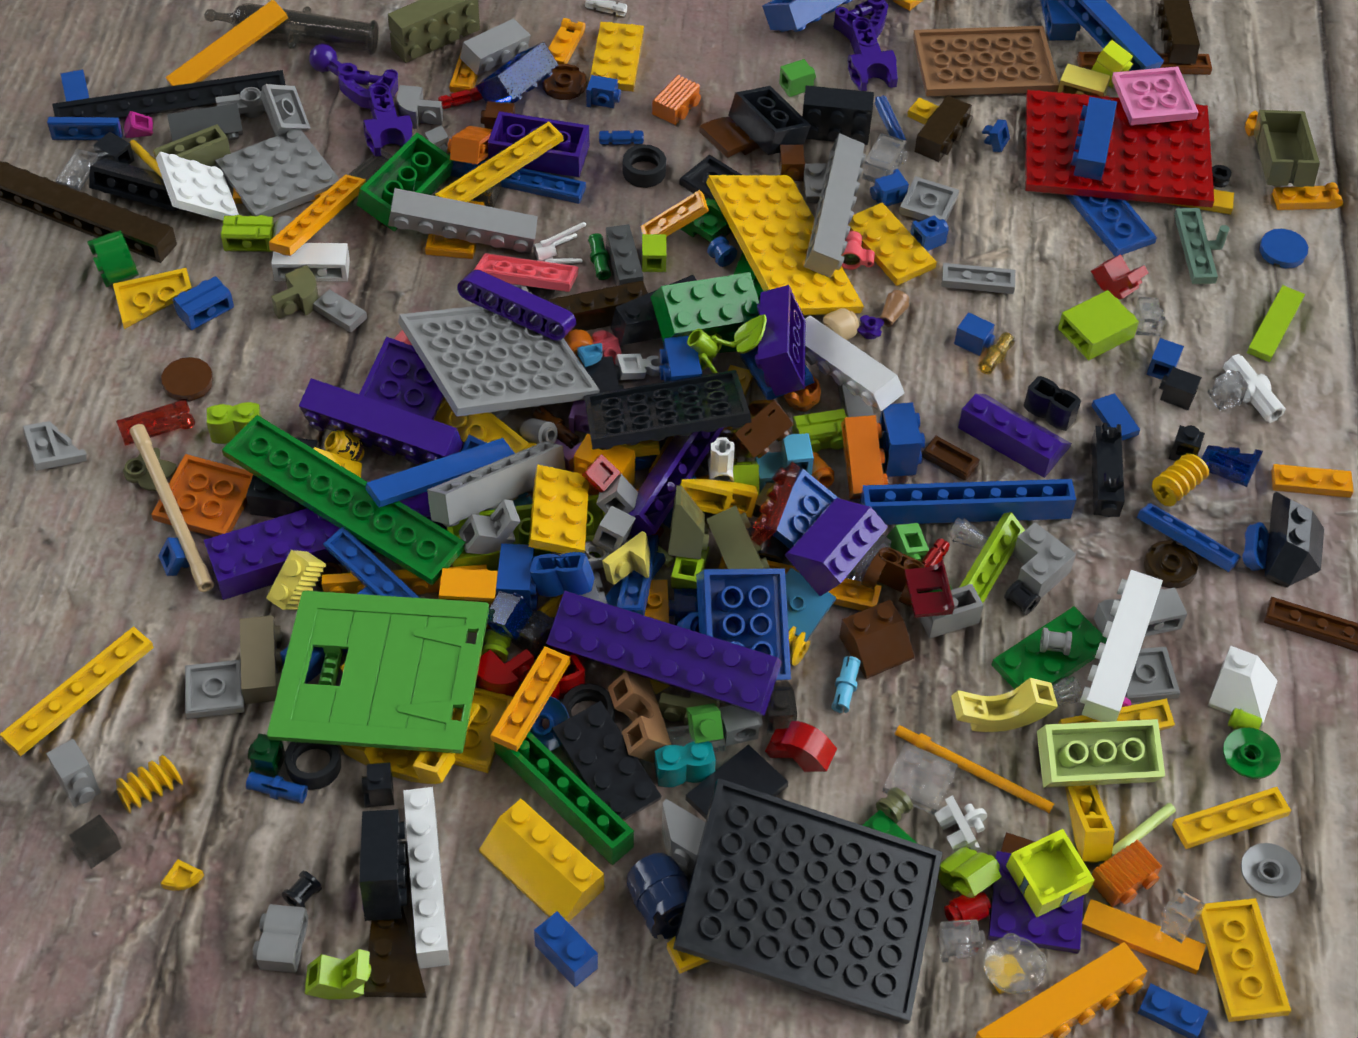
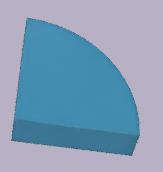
(590, 354)

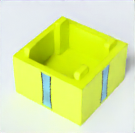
(1049, 872)

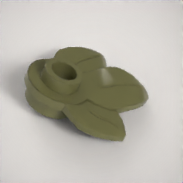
(137, 472)

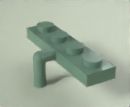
(1197, 246)

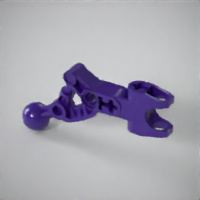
(868, 58)
(386, 125)

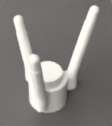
(546, 248)

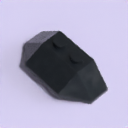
(1293, 542)

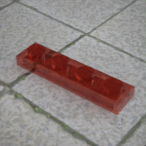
(775, 504)

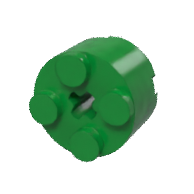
(113, 258)

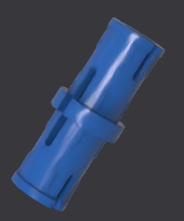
(260, 783)

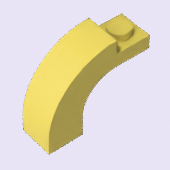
(1006, 711)

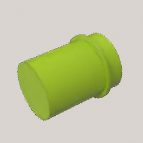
(1243, 719)

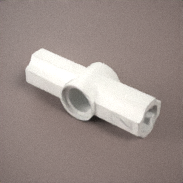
(1258, 391)
(721, 460)

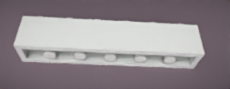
(850, 366)
(1122, 647)
(426, 878)

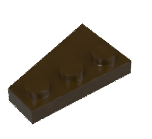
(393, 961)

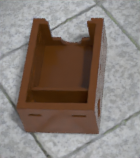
(766, 426)

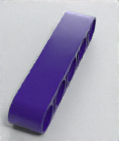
(516, 305)

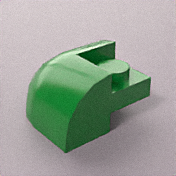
(710, 224)

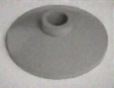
(1277, 862)

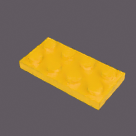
(618, 53)
(893, 245)
(559, 510)
(1243, 960)

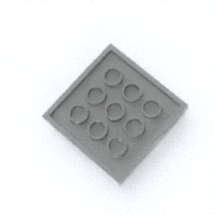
(277, 173)

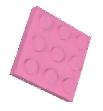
(1154, 95)

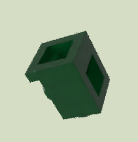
(266, 756)

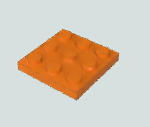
(207, 495)

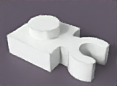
(634, 367)

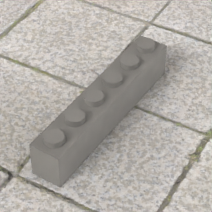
(462, 220)
(491, 484)

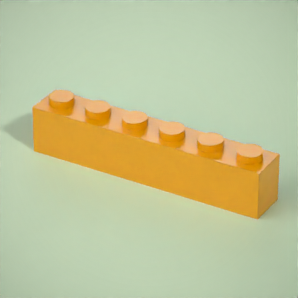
(1073, 998)

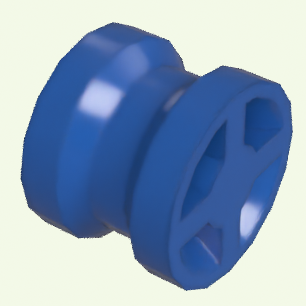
(722, 251)

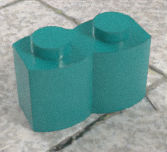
(684, 763)

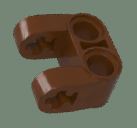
(889, 569)

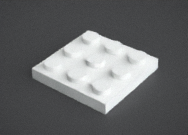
(196, 186)

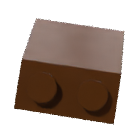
(877, 638)

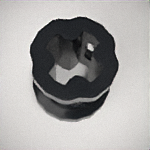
(1022, 597)
(302, 890)

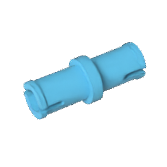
(846, 684)

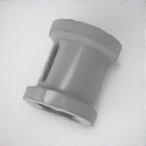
(1055, 641)

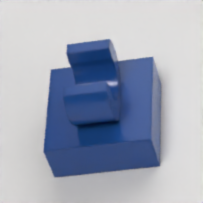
(998, 135)
(172, 557)

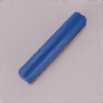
(888, 117)

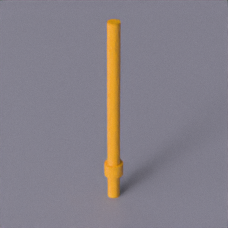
(924, 742)

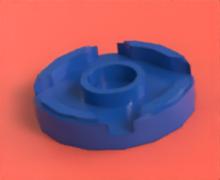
(1283, 248)

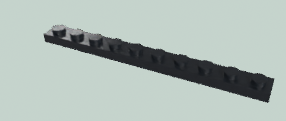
(165, 98)

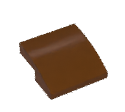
(727, 137)

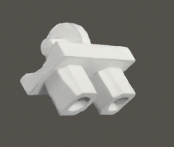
(952, 814)

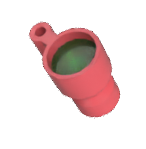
(854, 254)

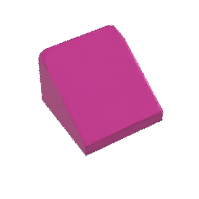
(138, 125)

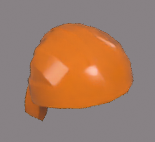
(804, 398)

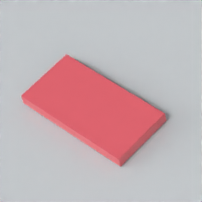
(529, 272)

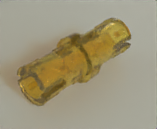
(996, 353)

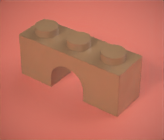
(637, 700)

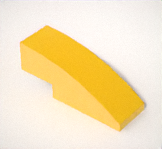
(720, 495)

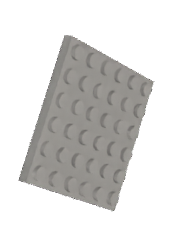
(492, 362)

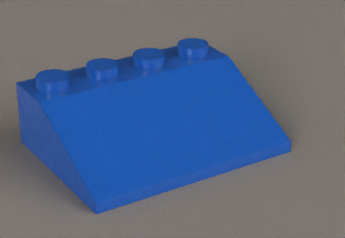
(746, 610)

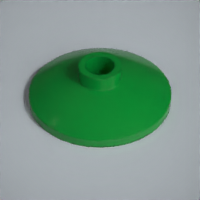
(1255, 744)

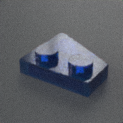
(1231, 463)

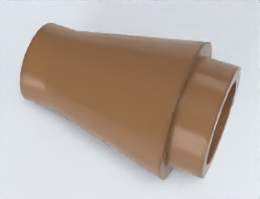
(894, 307)

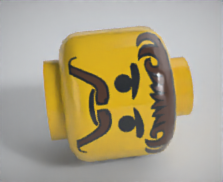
(345, 445)

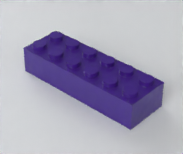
(378, 423)

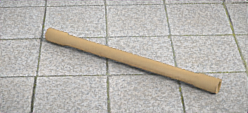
(198, 568)

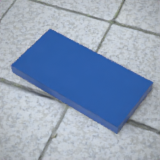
(1114, 223)

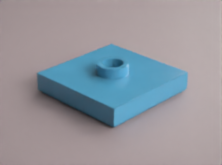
(804, 605)

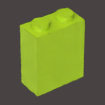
(1098, 325)

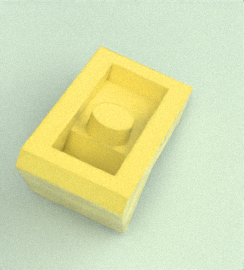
(627, 558)

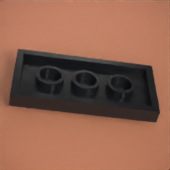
(603, 762)

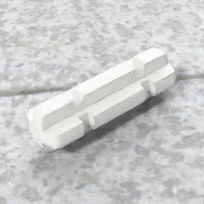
(607, 6)

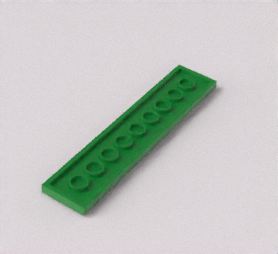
(343, 500)

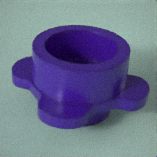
(870, 327)

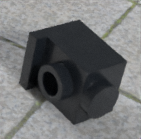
(1188, 438)
(378, 785)

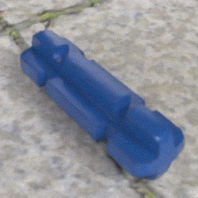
(621, 137)

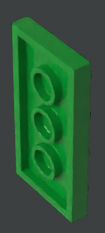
(1027, 661)

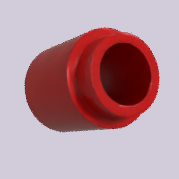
(968, 908)

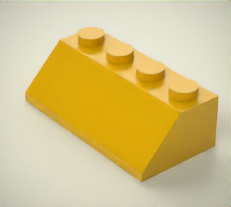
(542, 862)

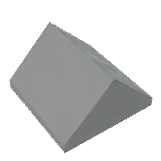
(284, 108)

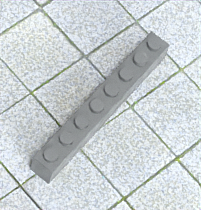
(835, 206)

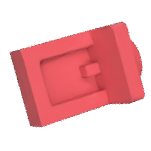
(609, 343)

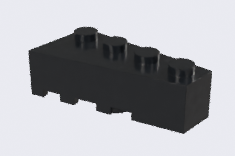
(637, 319)

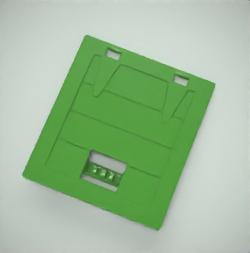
(399, 675)

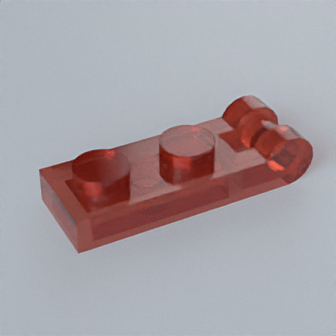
(158, 420)

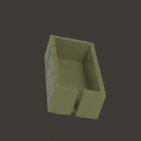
(431, 25)
(1286, 148)

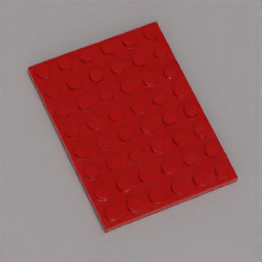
(1143, 161)

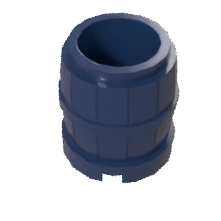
(659, 893)

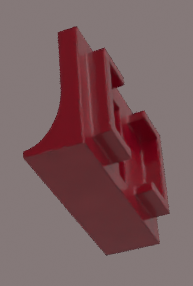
(929, 579)

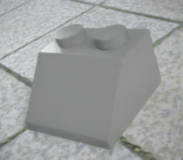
(681, 835)

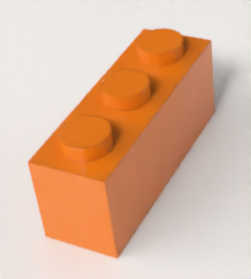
(469, 145)
(863, 453)

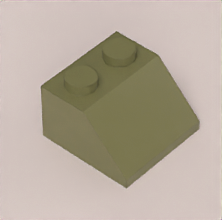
(688, 527)

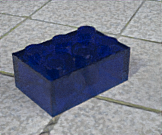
(518, 75)

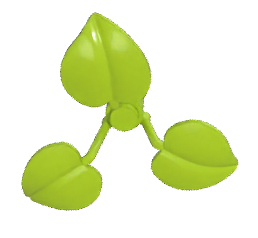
(745, 338)

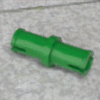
(599, 256)

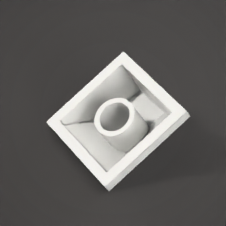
(1243, 684)

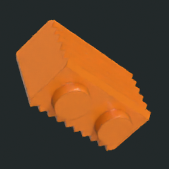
(676, 100)
(1126, 873)

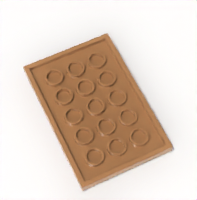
(985, 60)

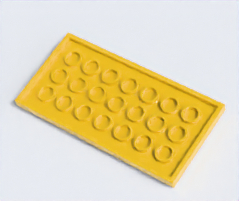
(774, 234)

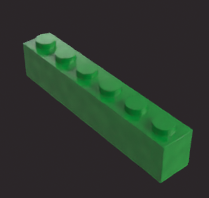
(570, 798)

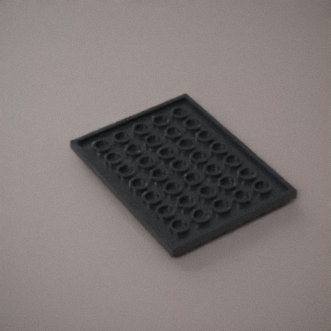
(810, 901)

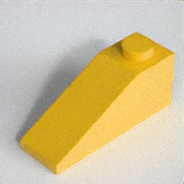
(1090, 823)

